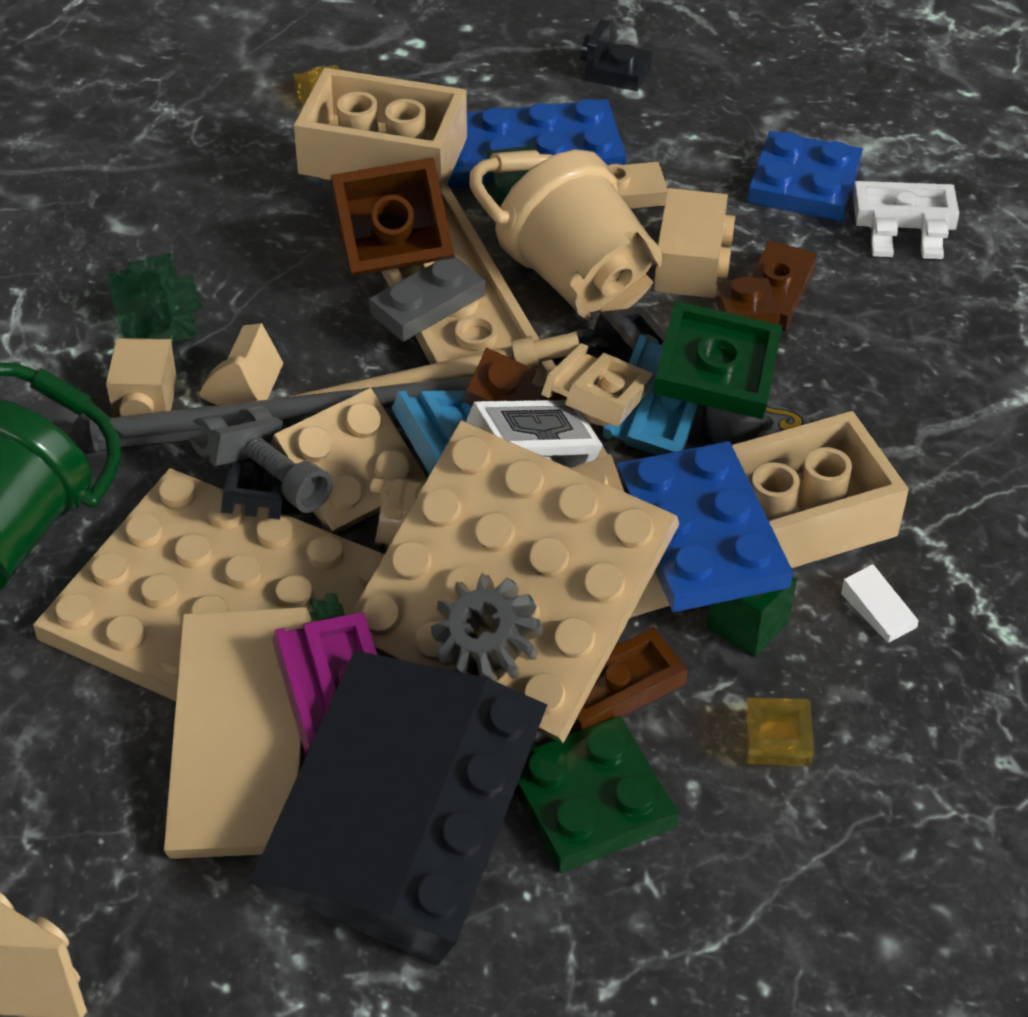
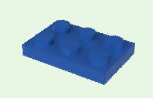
(722, 536)

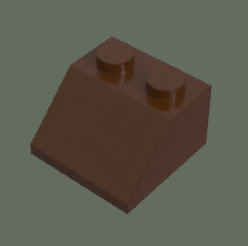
(391, 216)

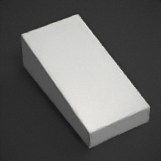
(878, 603)

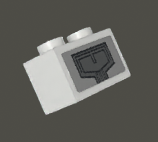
(541, 427)

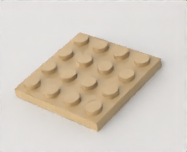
(526, 519)

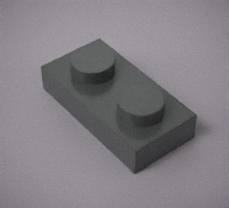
(427, 297)

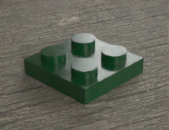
(718, 360)
(593, 795)

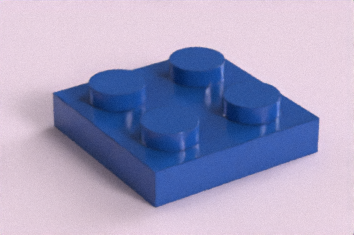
(805, 175)

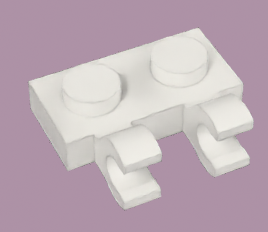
(906, 205)

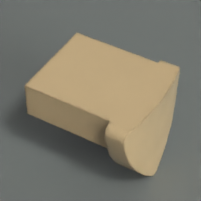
(248, 370)

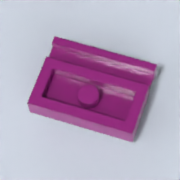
(314, 663)

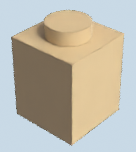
(141, 376)

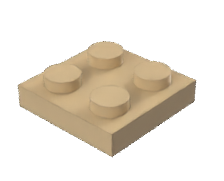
(354, 446)

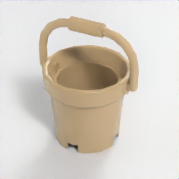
(571, 227)

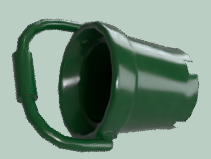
(43, 468)

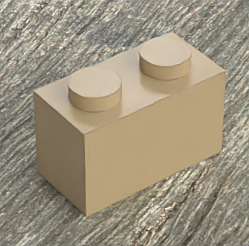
(692, 243)

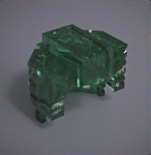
(154, 301)

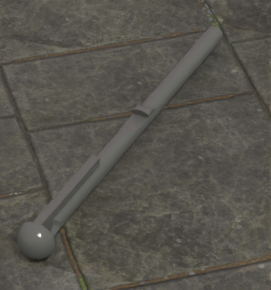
(179, 424)

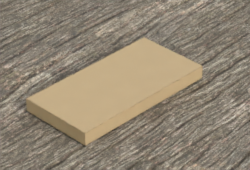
(232, 734)

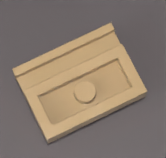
(598, 388)

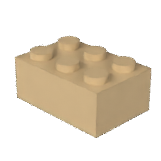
(376, 122)

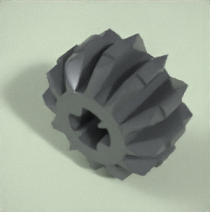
(484, 609)

